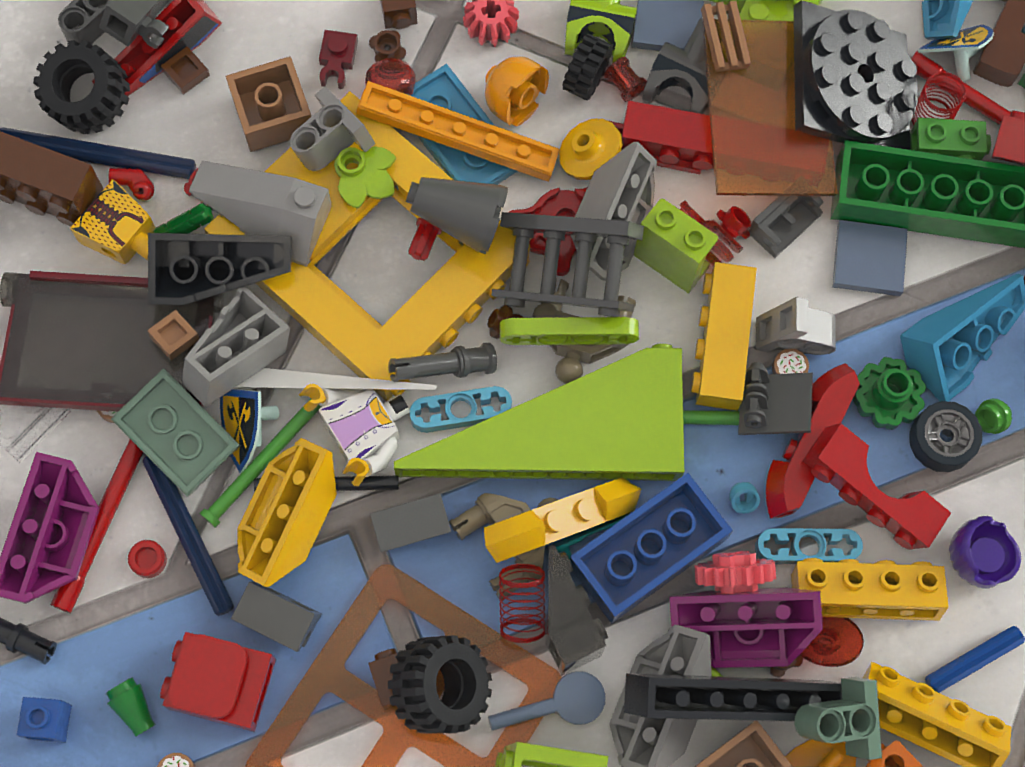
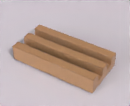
(737, 32)

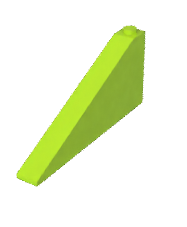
(593, 428)

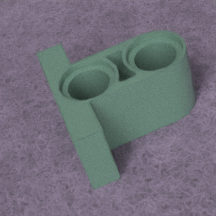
(846, 720)

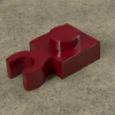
(336, 53)

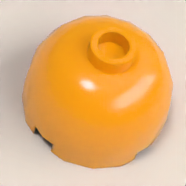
(514, 87)

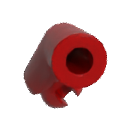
(136, 181)

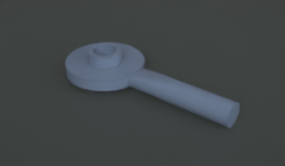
(576, 699)

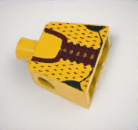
(114, 225)

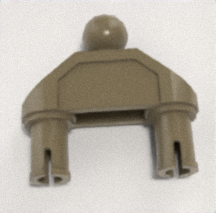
(570, 368)
(493, 509)

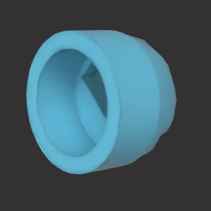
(751, 494)

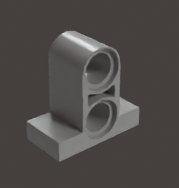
(328, 133)
(796, 327)

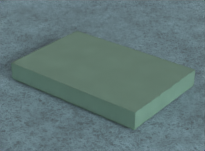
(175, 432)

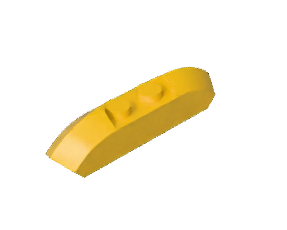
(560, 519)

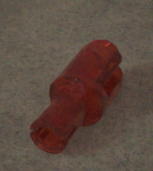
(719, 248)

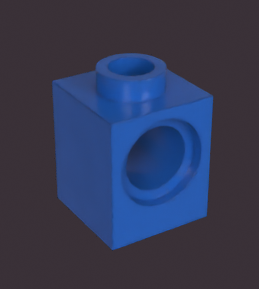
(44, 719)

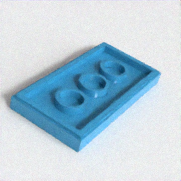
(447, 91)

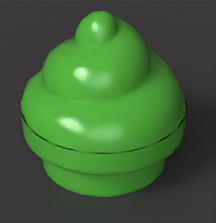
(994, 416)

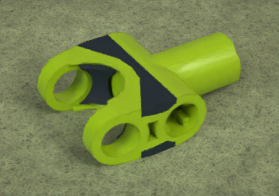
(600, 19)

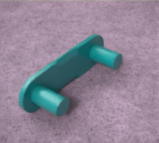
(563, 544)

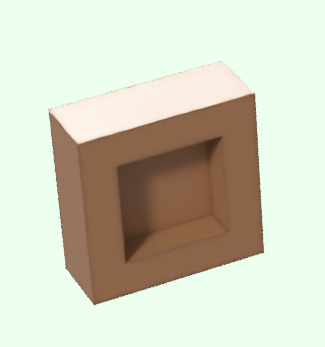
(173, 335)

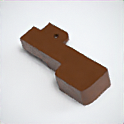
(1005, 53)

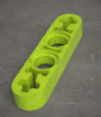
(569, 331)

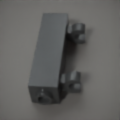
(132, 18)

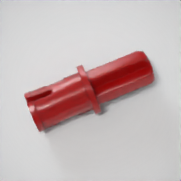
(423, 239)

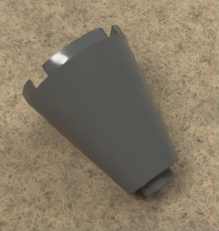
(460, 208)

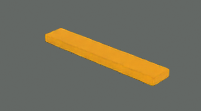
(457, 131)

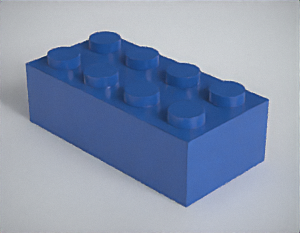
(649, 547)

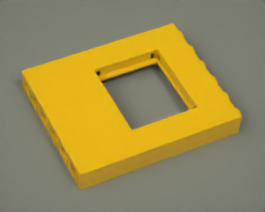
(428, 317)

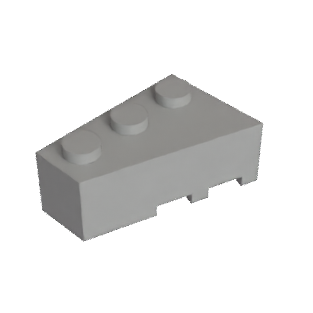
(234, 348)

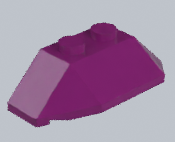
(47, 531)
(752, 627)

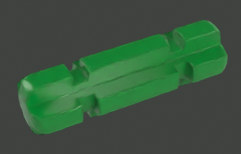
(187, 221)

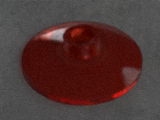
(836, 644)

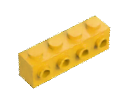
(725, 336)
(875, 589)
(938, 722)

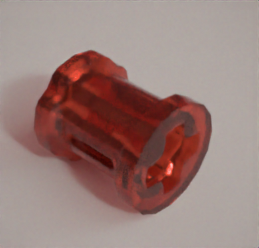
(625, 79)

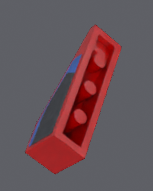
(189, 25)

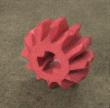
(491, 20)

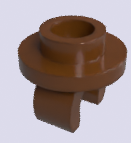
(497, 316)

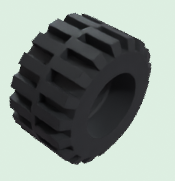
(64, 69)
(416, 690)

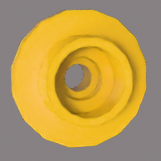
(589, 147)

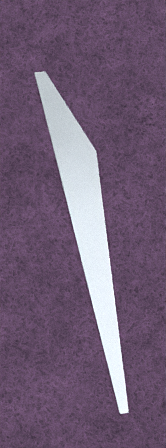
(295, 379)

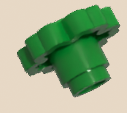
(889, 393)

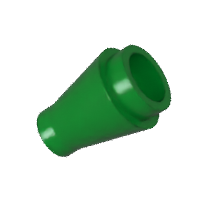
(131, 706)

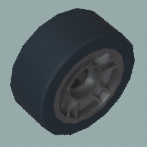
(954, 422)

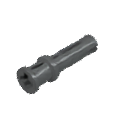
(457, 362)

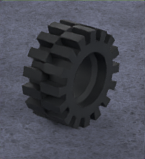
(587, 67)

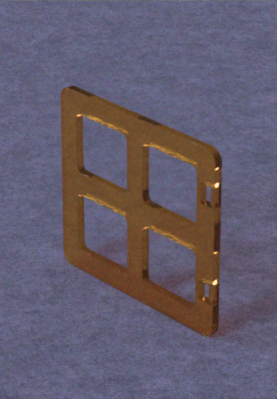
(329, 676)

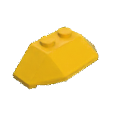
(286, 512)

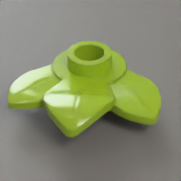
(368, 178)

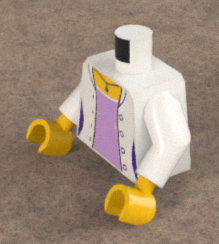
(359, 426)

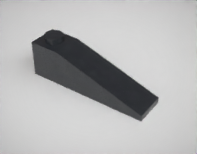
(205, 265)

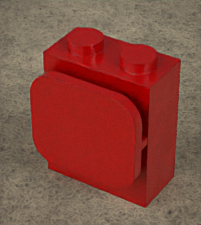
(218, 681)

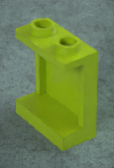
(675, 245)
(543, 756)

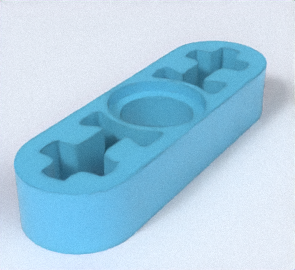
(449, 399)
(782, 535)

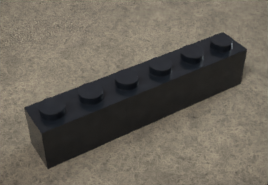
(723, 697)

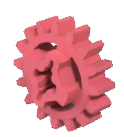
(735, 572)

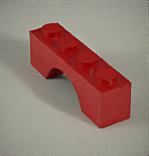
(841, 460)

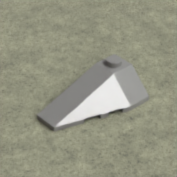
(265, 204)

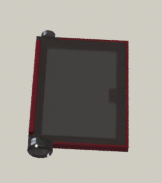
(86, 339)

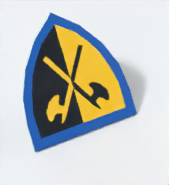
(964, 47)
(243, 419)

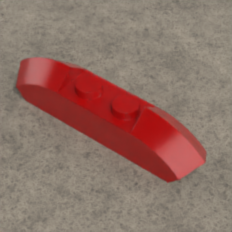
(791, 480)

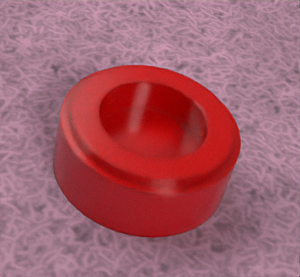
(147, 559)

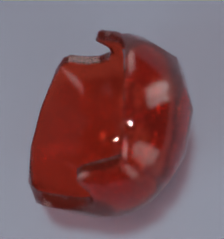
(392, 74)

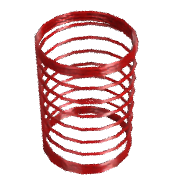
(923, 97)
(522, 620)

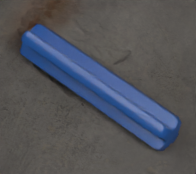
(975, 659)

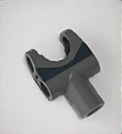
(681, 69)

